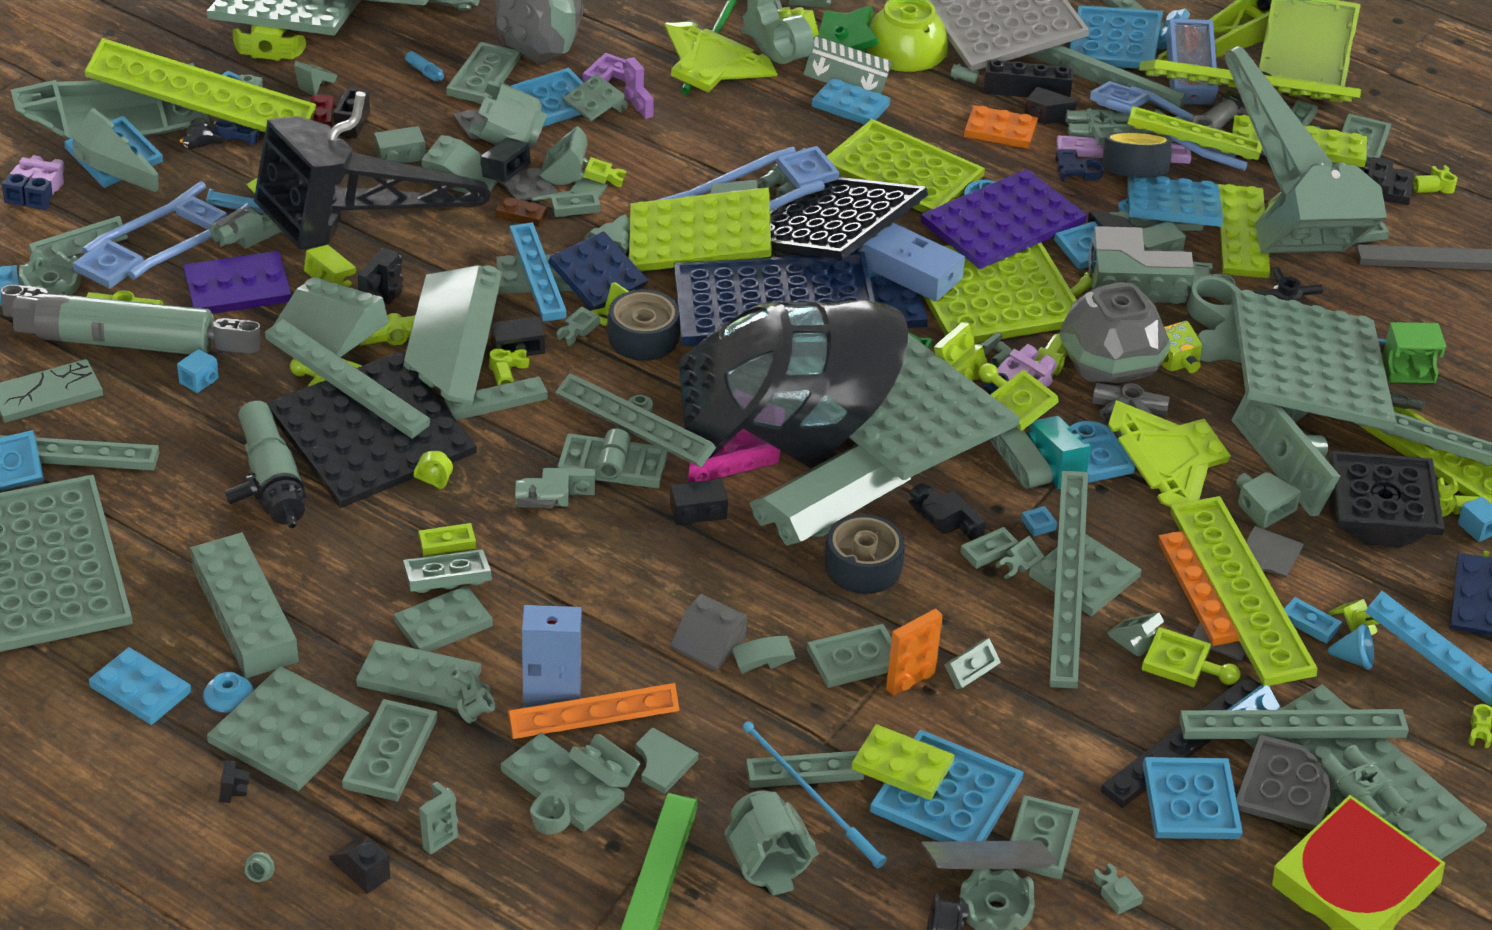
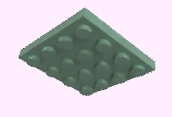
(288, 728)

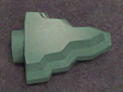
(617, 231)

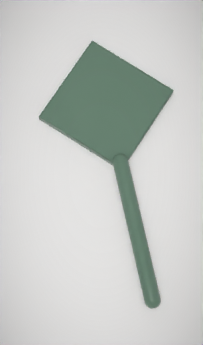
(582, 185)

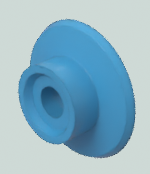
(226, 692)

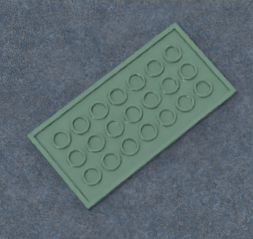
(1434, 814)

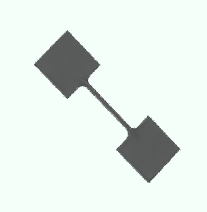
(525, 183)
(1273, 555)

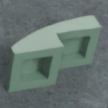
(770, 650)

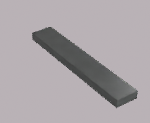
(1424, 257)

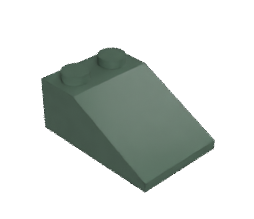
(456, 158)

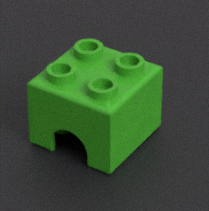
(1412, 352)

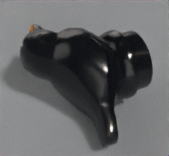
(199, 134)

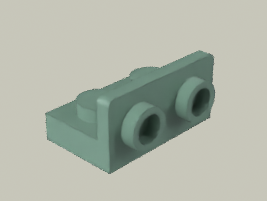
(606, 761)
(438, 819)

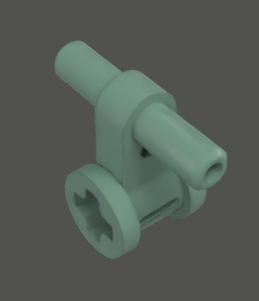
(475, 694)

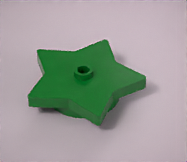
(849, 28)

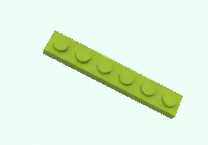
(1195, 133)

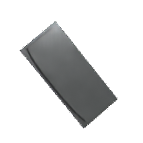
(988, 854)

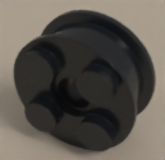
(947, 914)

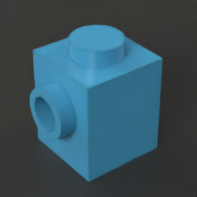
(198, 370)
(1477, 518)

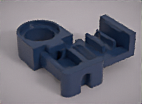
(231, 130)
(1070, 166)

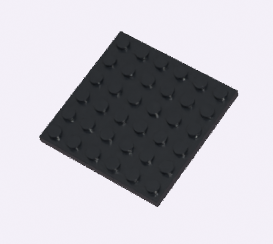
(840, 216)
(356, 449)

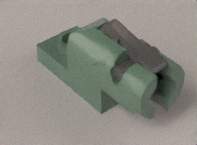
(243, 227)
(554, 487)

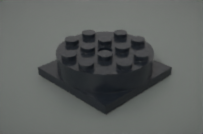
(1385, 498)

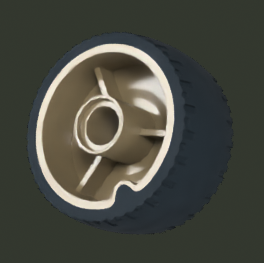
(643, 324)
(864, 554)

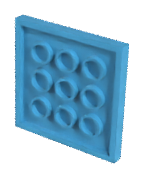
(1119, 35)
(1174, 200)
(964, 803)

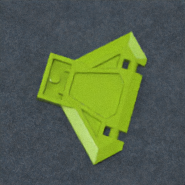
(712, 57)
(1168, 451)

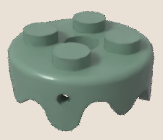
(42, 270)
(1000, 886)

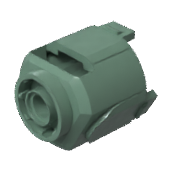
(509, 115)
(769, 841)

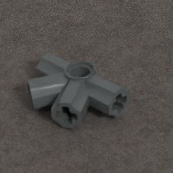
(1131, 395)

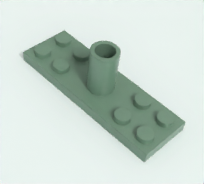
(1288, 451)

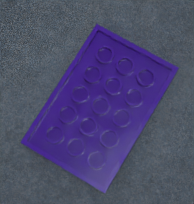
(1003, 218)

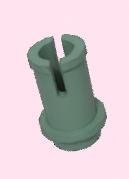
(964, 73)

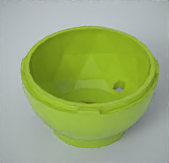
(909, 35)

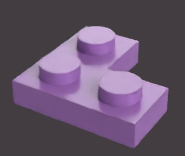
(607, 67)
(635, 88)

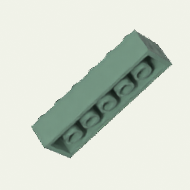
(244, 605)

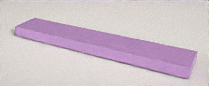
(1089, 148)

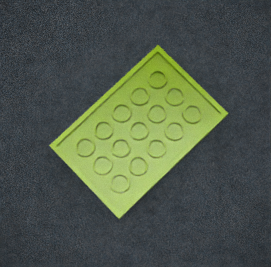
(895, 157)
(700, 229)

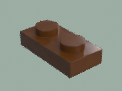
(521, 211)

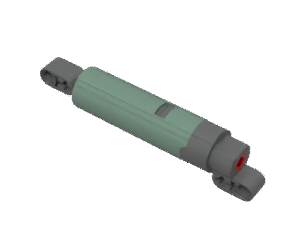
(125, 323)

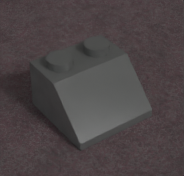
(709, 632)

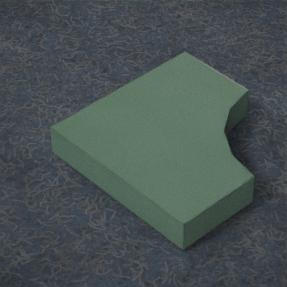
(664, 759)

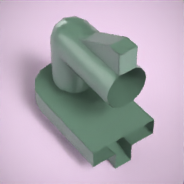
(995, 343)

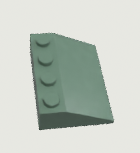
(334, 314)

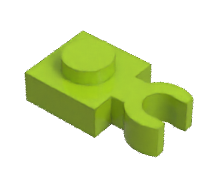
(602, 172)

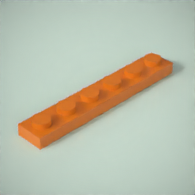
(1198, 588)
(593, 710)

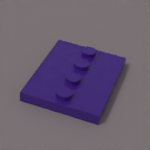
(237, 282)

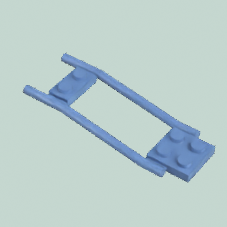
(1123, 98)
(804, 168)
(111, 263)

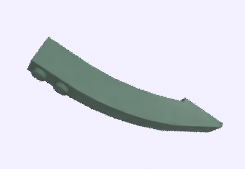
(66, 104)
(453, 329)

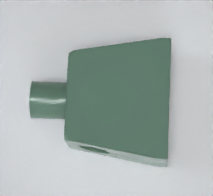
(1267, 498)

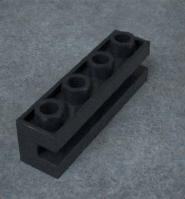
(1021, 78)

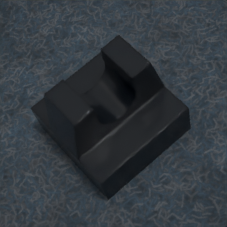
(233, 782)

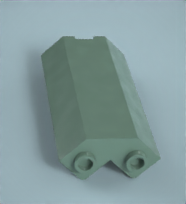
(824, 494)

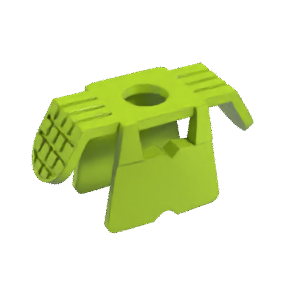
(268, 44)

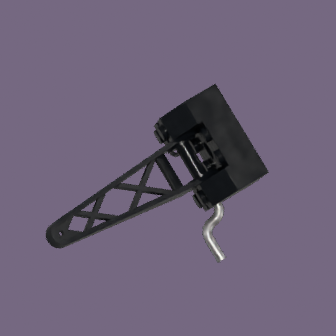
(307, 160)

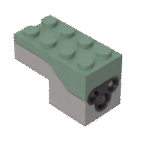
(1119, 256)

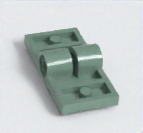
(615, 458)

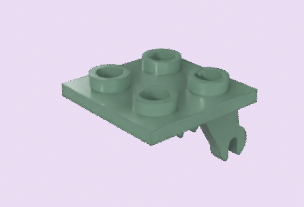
(595, 98)

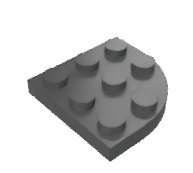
(1285, 784)

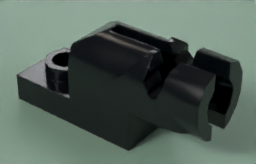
(947, 511)

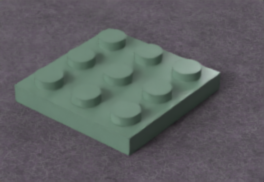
(1103, 574)

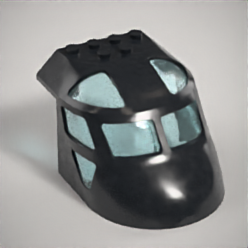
(794, 374)

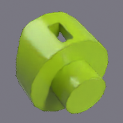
(434, 468)

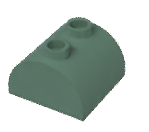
(566, 159)

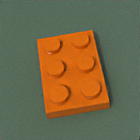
(1001, 127)
(914, 652)

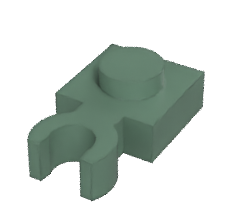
(579, 323)
(1021, 557)
(1117, 892)

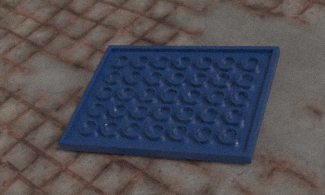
(721, 290)

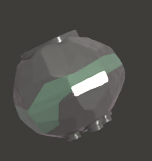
(538, 27)
(1114, 335)

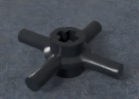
(1289, 287)

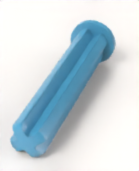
(231, 201)

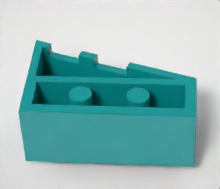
(1059, 447)

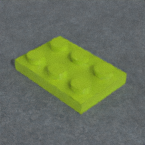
(903, 762)

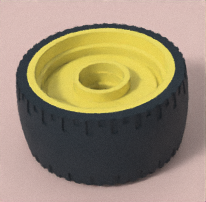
(1137, 154)

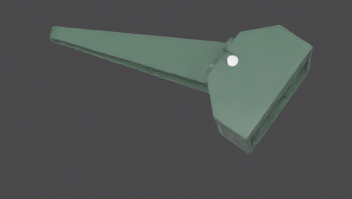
(1319, 202)

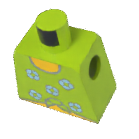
(1184, 348)

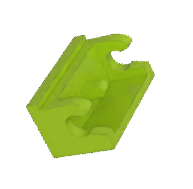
(328, 265)

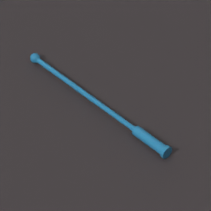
(865, 847)

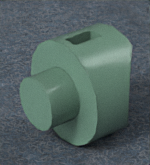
(549, 814)

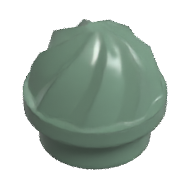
(259, 867)

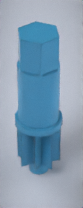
(424, 66)

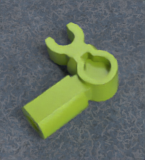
(1438, 181)
(502, 361)
(1447, 501)
(1481, 724)

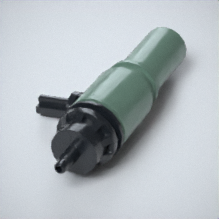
(272, 468)

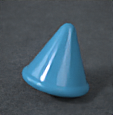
(1355, 648)

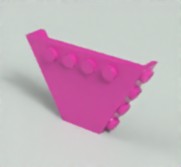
(738, 455)

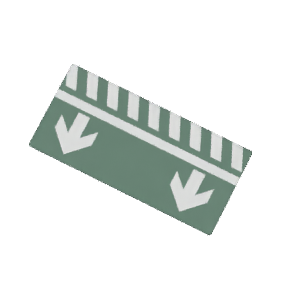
(847, 64)

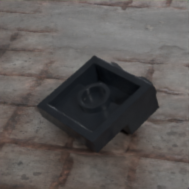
(1395, 183)
(382, 276)

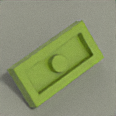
(447, 539)

